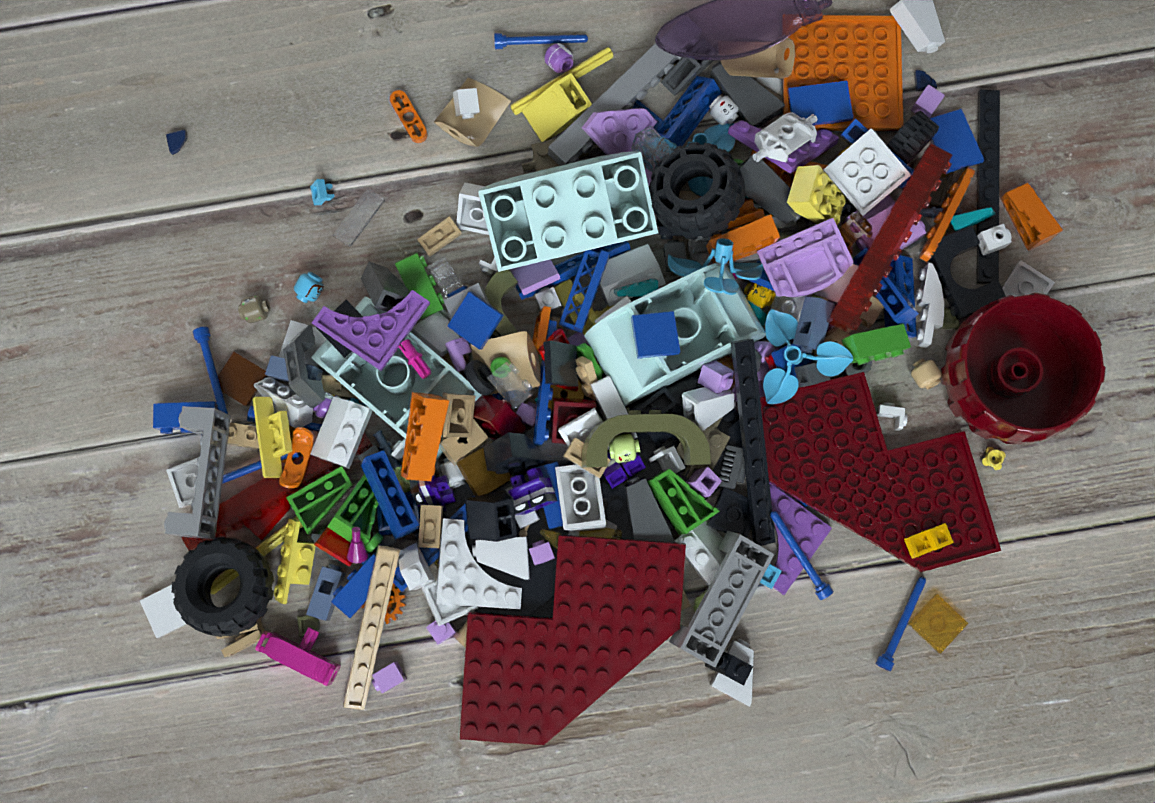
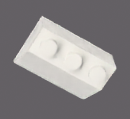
(470, 210)
(629, 269)
(341, 432)
(580, 499)
(703, 550)

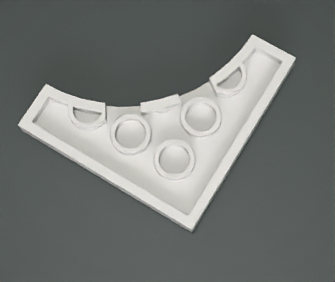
(461, 578)

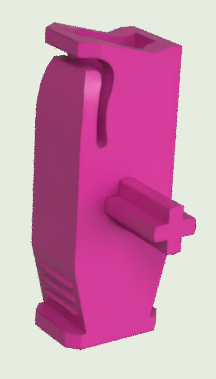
(299, 656)

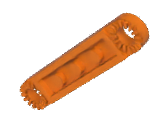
(943, 218)

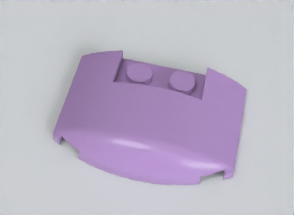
(806, 260)

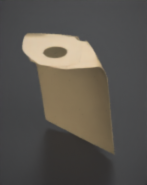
(764, 62)
(474, 130)
(518, 349)

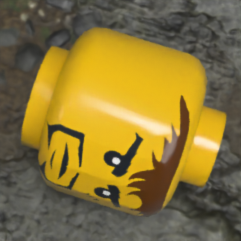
(759, 295)

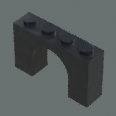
(962, 301)

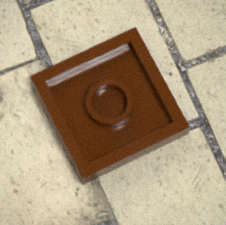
(239, 377)

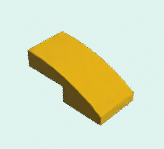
(928, 540)

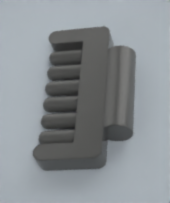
(738, 468)

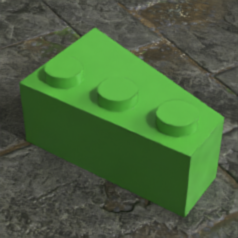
(415, 278)
(877, 344)
(319, 498)
(680, 502)
(356, 512)

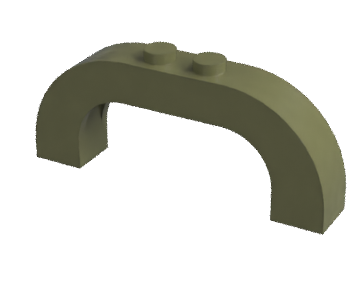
(497, 287)
(690, 435)

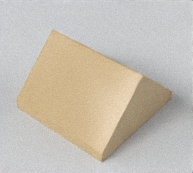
(459, 415)

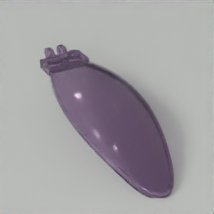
(736, 27)

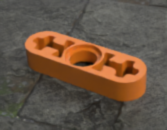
(408, 108)

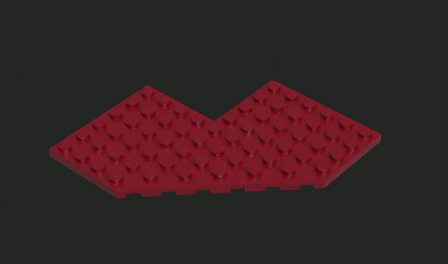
(834, 458)
(608, 615)

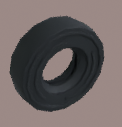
(477, 376)

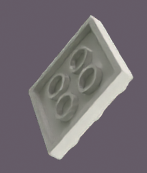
(867, 172)

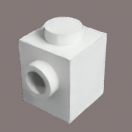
(466, 103)
(994, 239)
(549, 298)

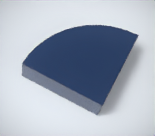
(922, 80)
(176, 141)

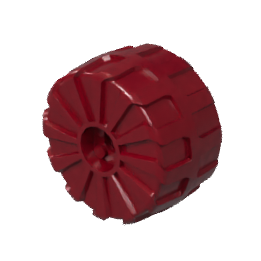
(1050, 348)

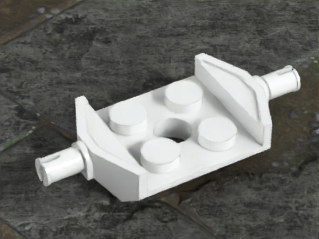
(776, 141)

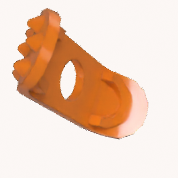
(302, 443)

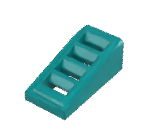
(971, 218)
(637, 289)

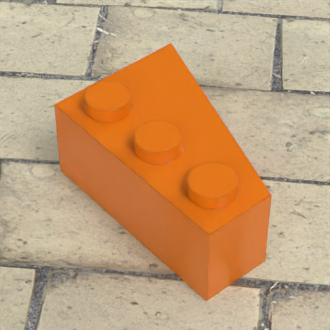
(1030, 216)
(748, 238)

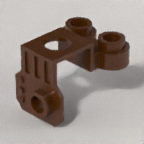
(849, 236)

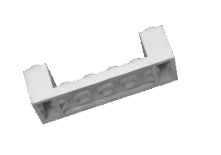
(208, 484)
(724, 599)

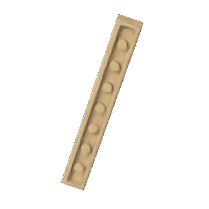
(371, 627)

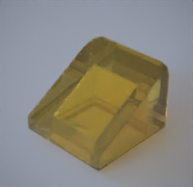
(551, 536)

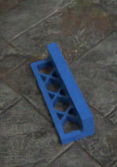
(691, 112)
(901, 277)
(591, 289)

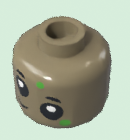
(254, 308)

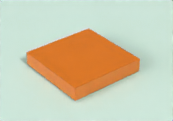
(541, 327)

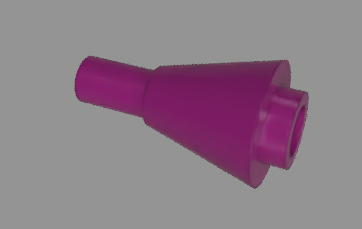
(357, 552)

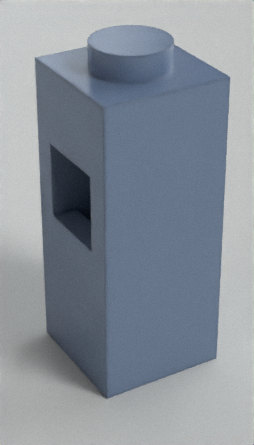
(812, 324)
(277, 370)
(328, 581)

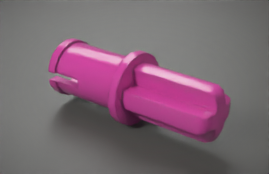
(415, 359)

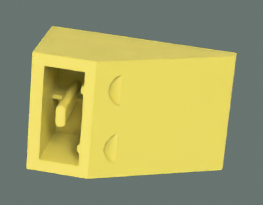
(556, 108)
(815, 195)

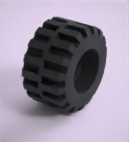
(913, 137)

